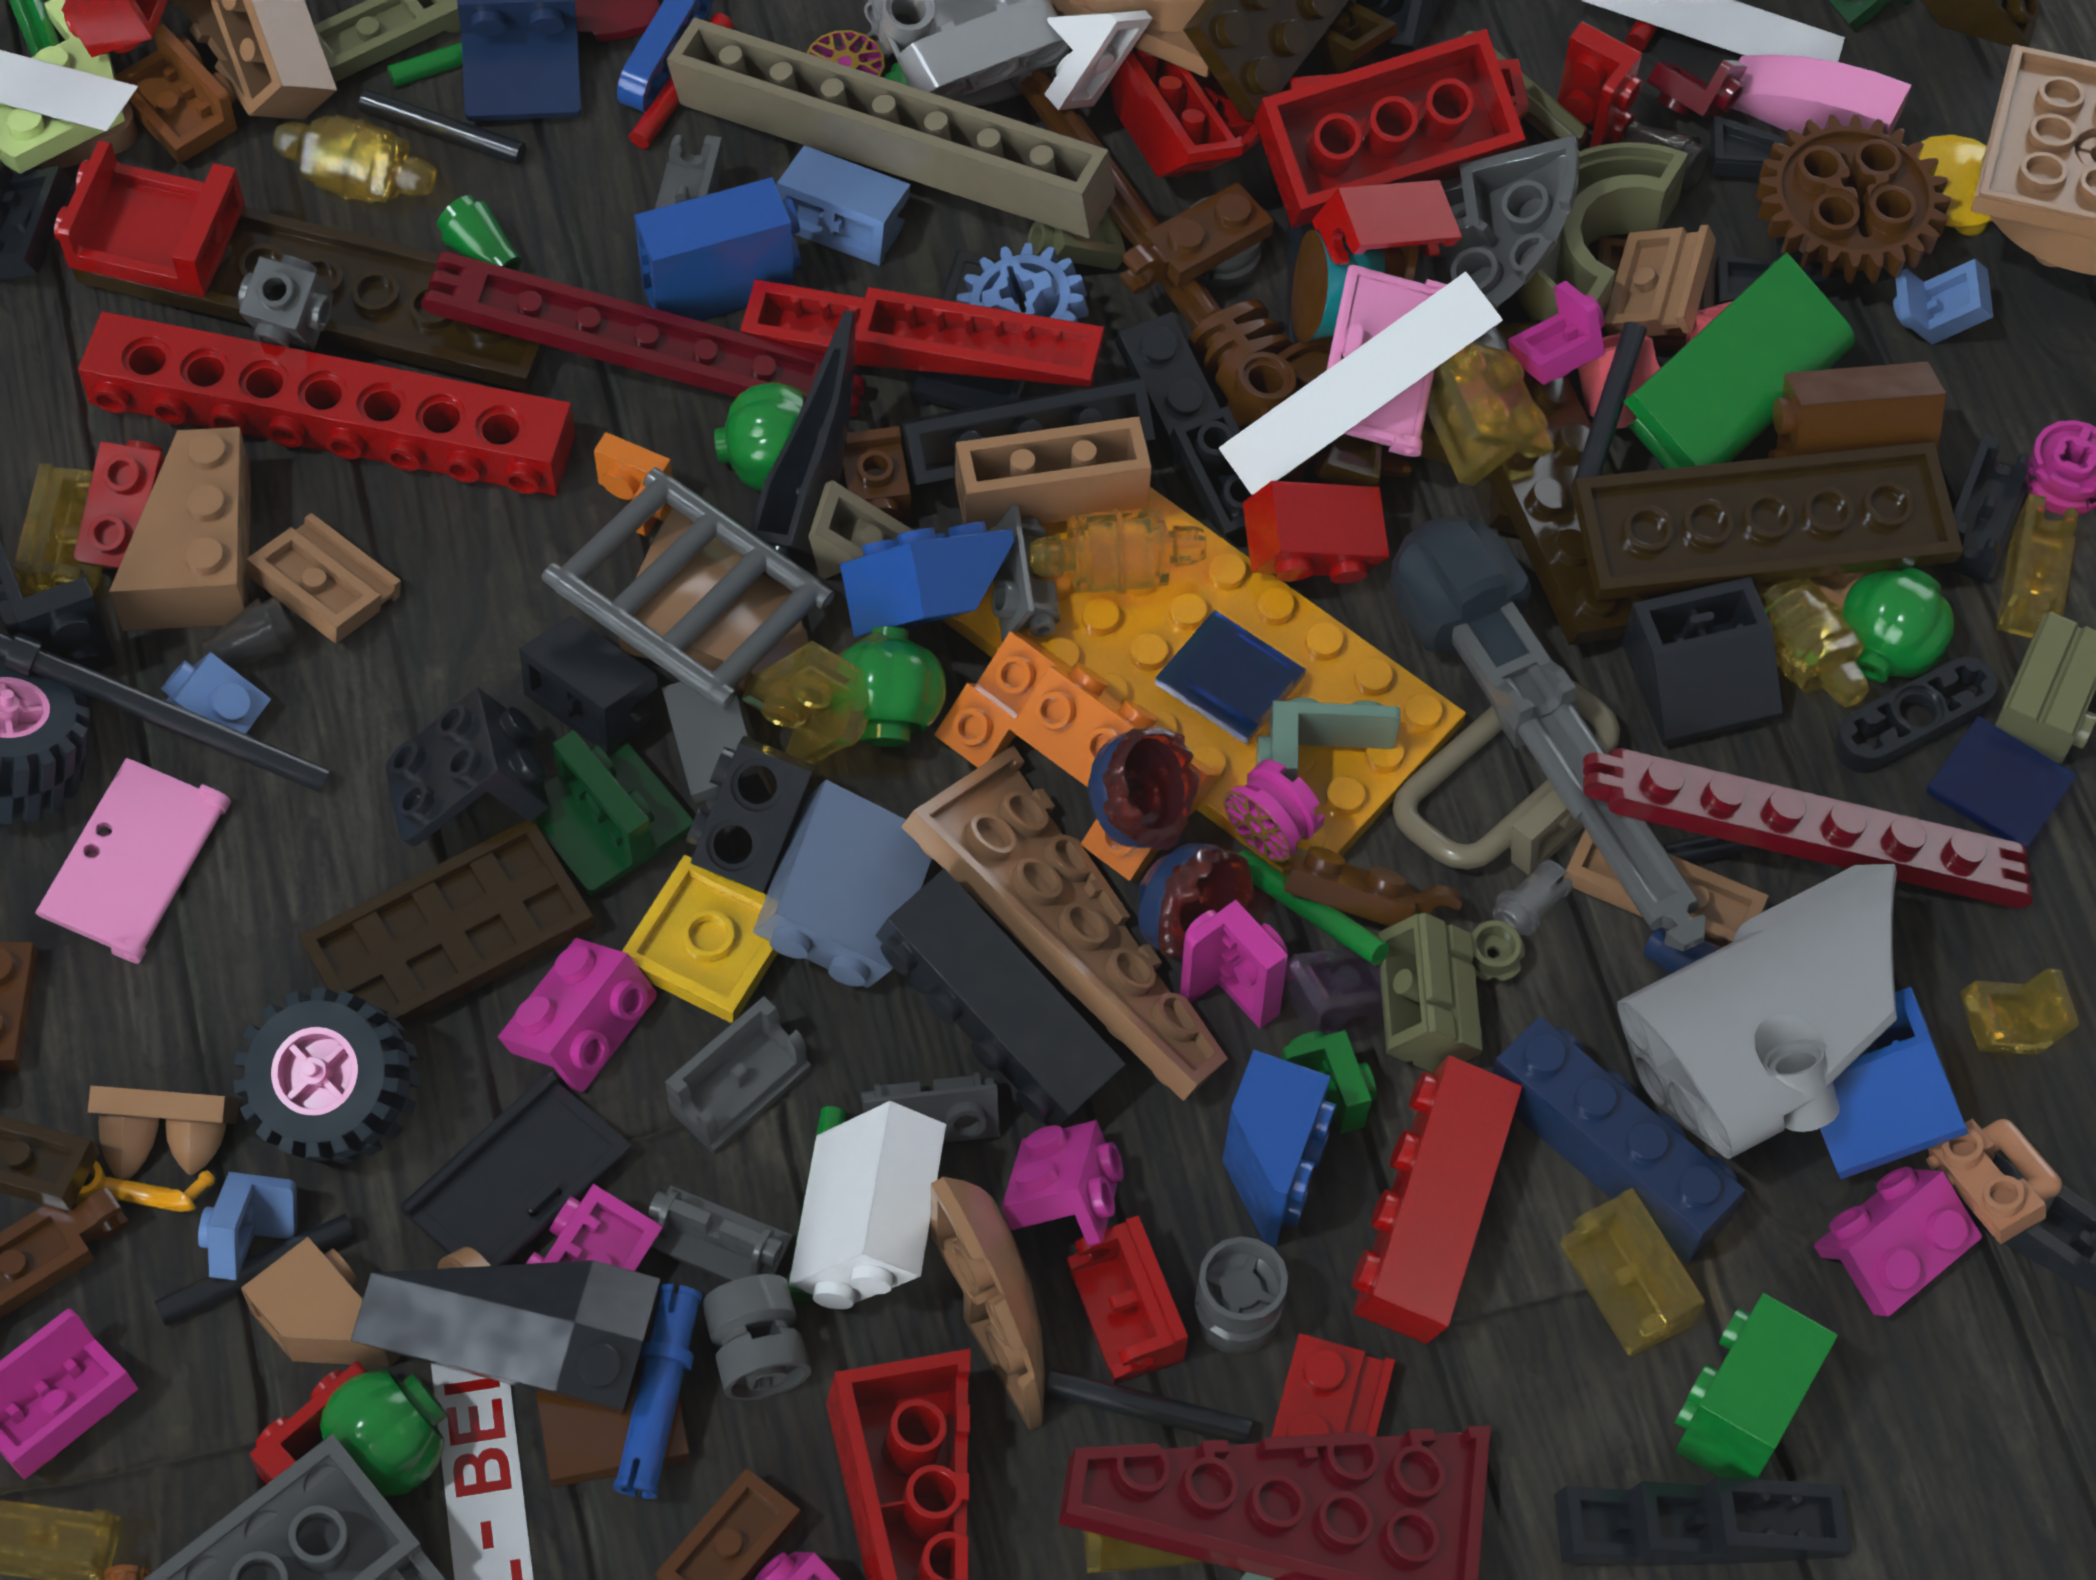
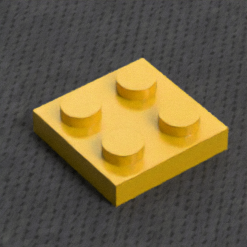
(702, 941)

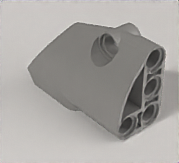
(971, 47)
(1772, 1017)

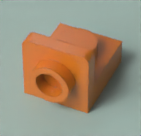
(622, 471)

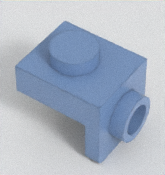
(1945, 302)
(216, 693)
(244, 1209)

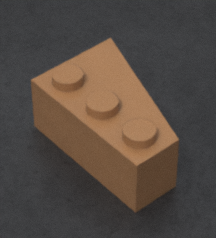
(265, 53)
(191, 538)

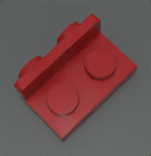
(1600, 83)

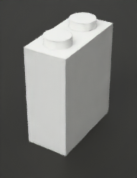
(867, 1205)

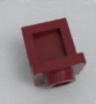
(1686, 91)

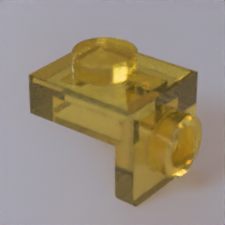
(2020, 1015)

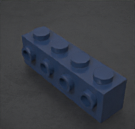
(1617, 1139)

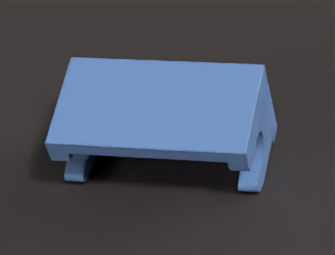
(844, 204)

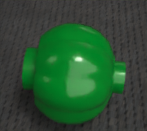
(758, 430)
(1899, 623)
(902, 684)
(387, 1428)

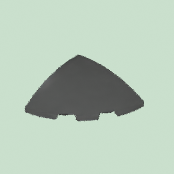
(1507, 217)

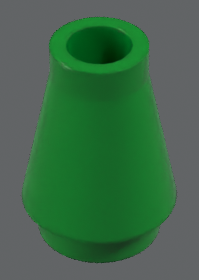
(475, 233)

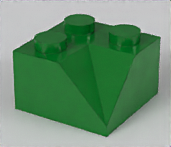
(1747, 1404)

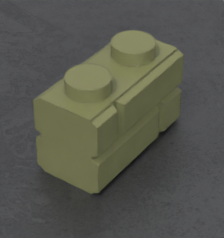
(2053, 689)
(1429, 992)

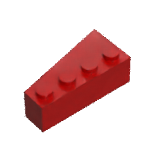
(905, 1463)

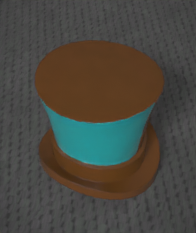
(1320, 282)

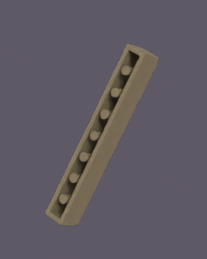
(893, 127)

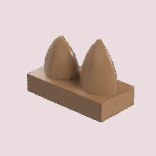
(131, 1122)

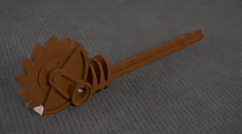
(1239, 343)

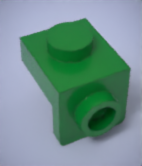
(1350, 1082)

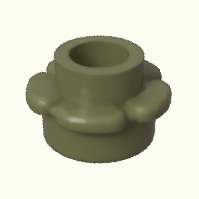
(1503, 939)

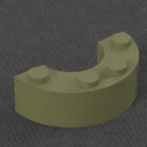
(1617, 193)

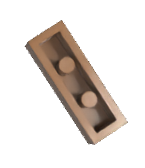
(1054, 472)

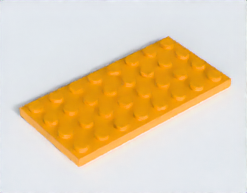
(1139, 632)

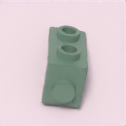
(1325, 724)

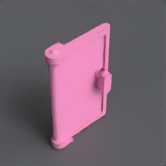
(1366, 308)
(137, 868)

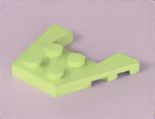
(35, 138)

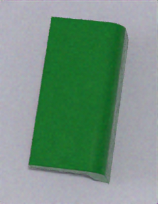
(1726, 378)

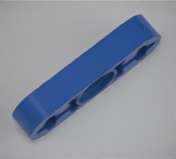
(647, 66)

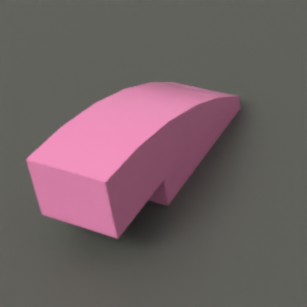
(1800, 88)

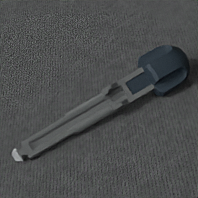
(1469, 598)

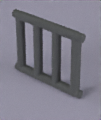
(669, 649)

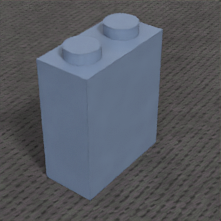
(839, 884)

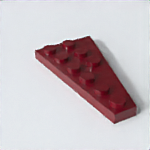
(1295, 1503)

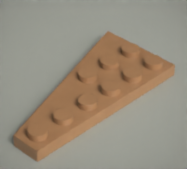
(1061, 909)

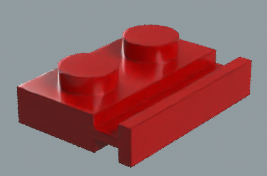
(1332, 1390)

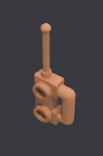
(1998, 1200)

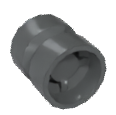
(1240, 1295)
(758, 1346)

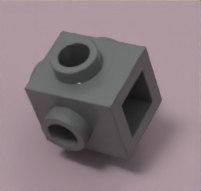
(285, 302)

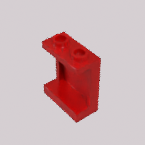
(149, 223)

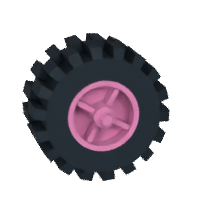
(40, 744)
(326, 1076)

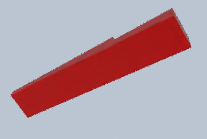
(928, 334)

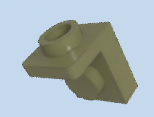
(1101, 250)

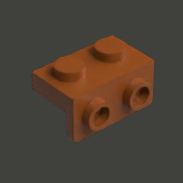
(180, 97)

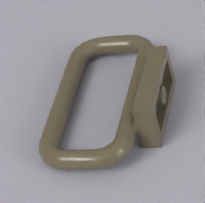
(1530, 830)

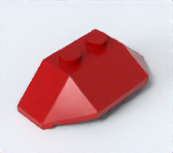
(1178, 116)

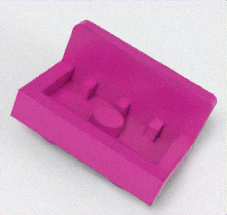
(1238, 956)
(580, 1012)
(1064, 1176)
(1900, 1237)
(56, 1391)

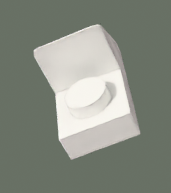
(1099, 49)

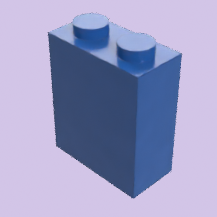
(710, 249)

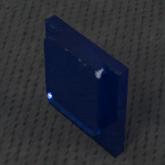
(1230, 676)
(2001, 783)

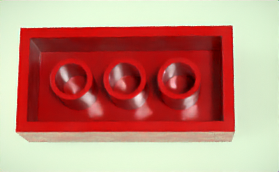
(1388, 123)

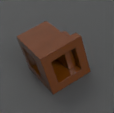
(877, 470)

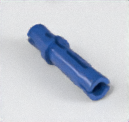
(664, 1362)

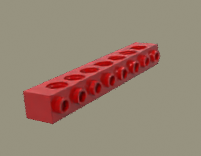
(304, 382)

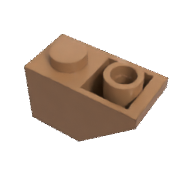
(312, 1308)

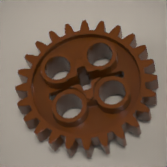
(1879, 191)

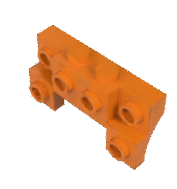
(1061, 716)

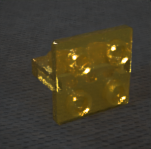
(1484, 412)
(815, 697)

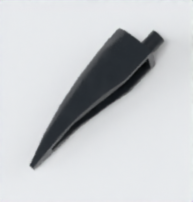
(811, 452)

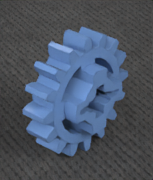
(1044, 283)

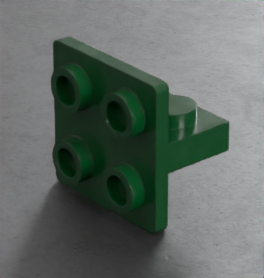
(607, 813)

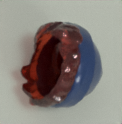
(1143, 787)
(1186, 886)

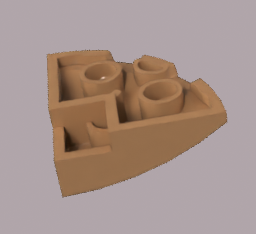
(694, 583)
(995, 1289)

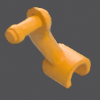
(147, 1194)

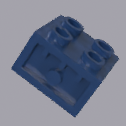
(519, 59)

